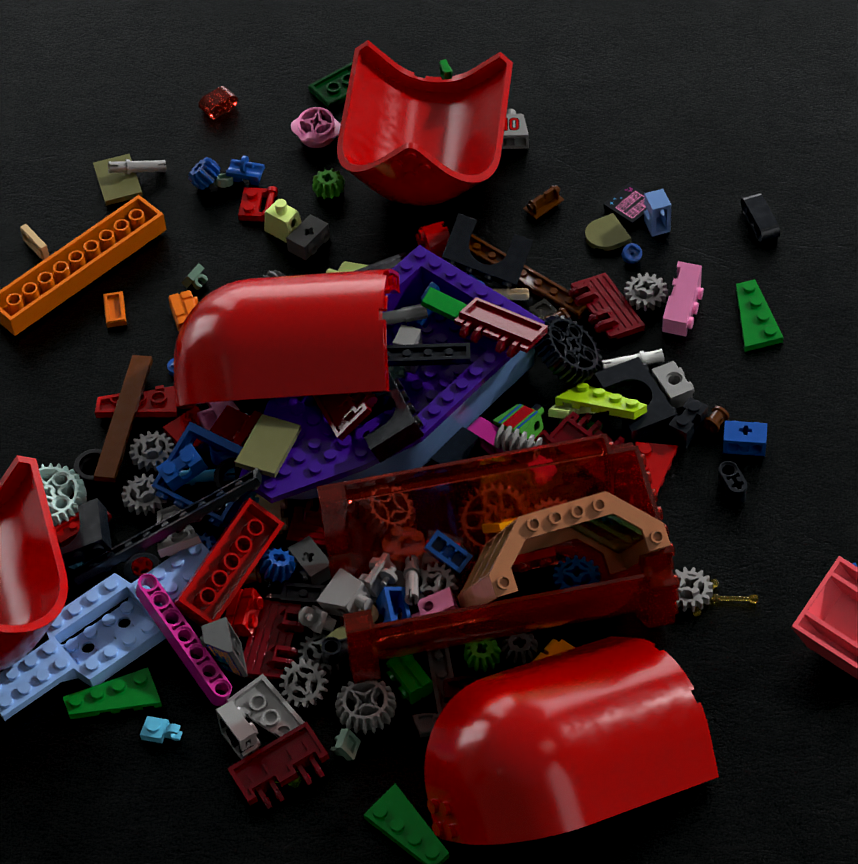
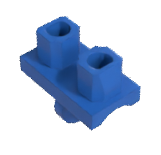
(246, 170)

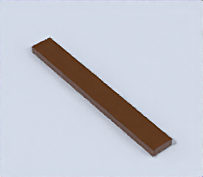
(529, 279)
(123, 419)

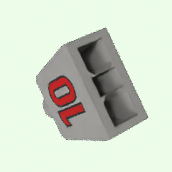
(515, 131)

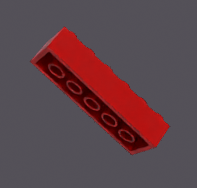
(228, 563)

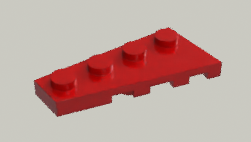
(153, 403)
(658, 461)

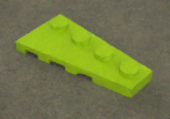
(601, 401)

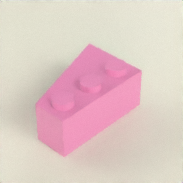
(683, 299)

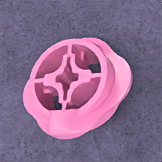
(316, 127)

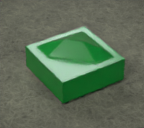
(445, 70)

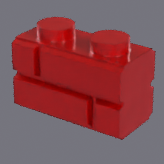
(244, 611)

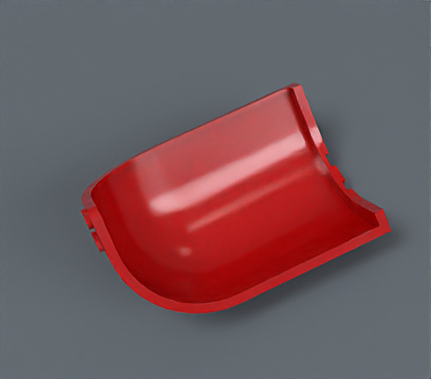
(421, 135)
(286, 338)
(30, 562)
(565, 744)

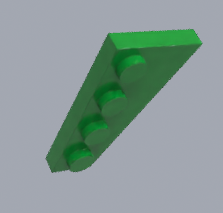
(756, 319)
(125, 692)
(404, 826)

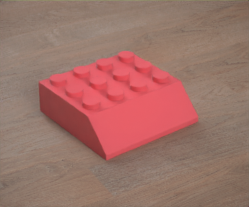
(831, 618)

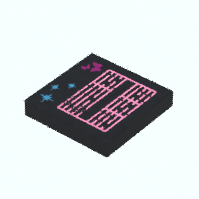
(627, 205)

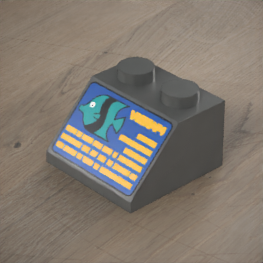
(224, 646)

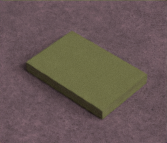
(116, 186)
(268, 445)

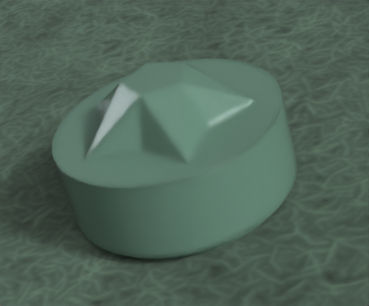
(223, 181)

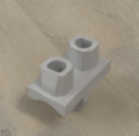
(381, 574)
(316, 619)

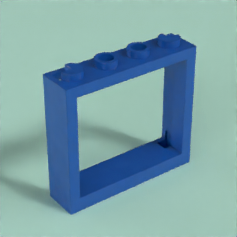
(189, 436)

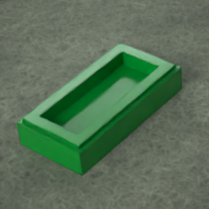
(442, 304)

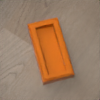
(114, 309)

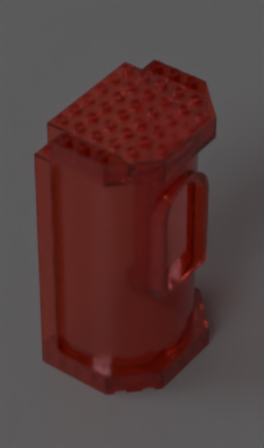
(406, 507)

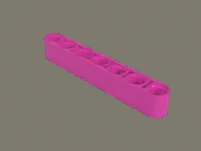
(183, 649)

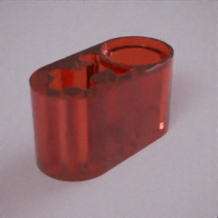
(218, 102)

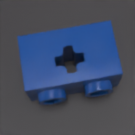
(745, 438)
(447, 552)

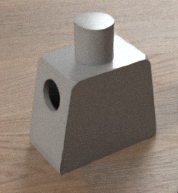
(345, 595)

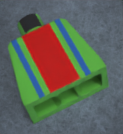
(523, 418)

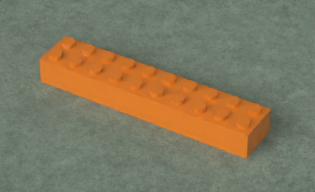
(79, 263)

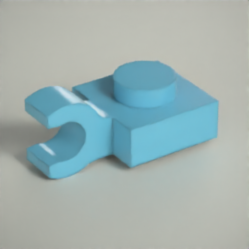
(158, 729)

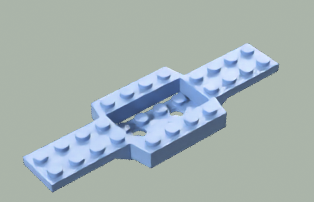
(113, 645)

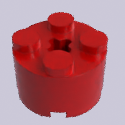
(433, 237)

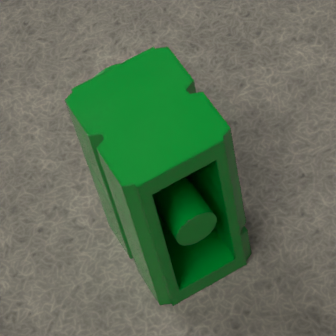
(409, 678)

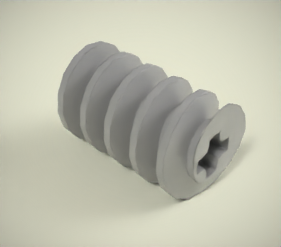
(512, 441)

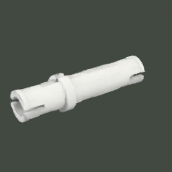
(646, 357)

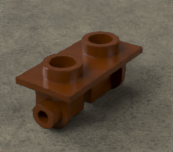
(544, 203)

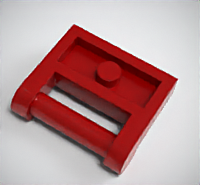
(252, 201)

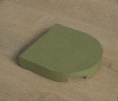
(606, 233)

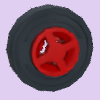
(139, 564)

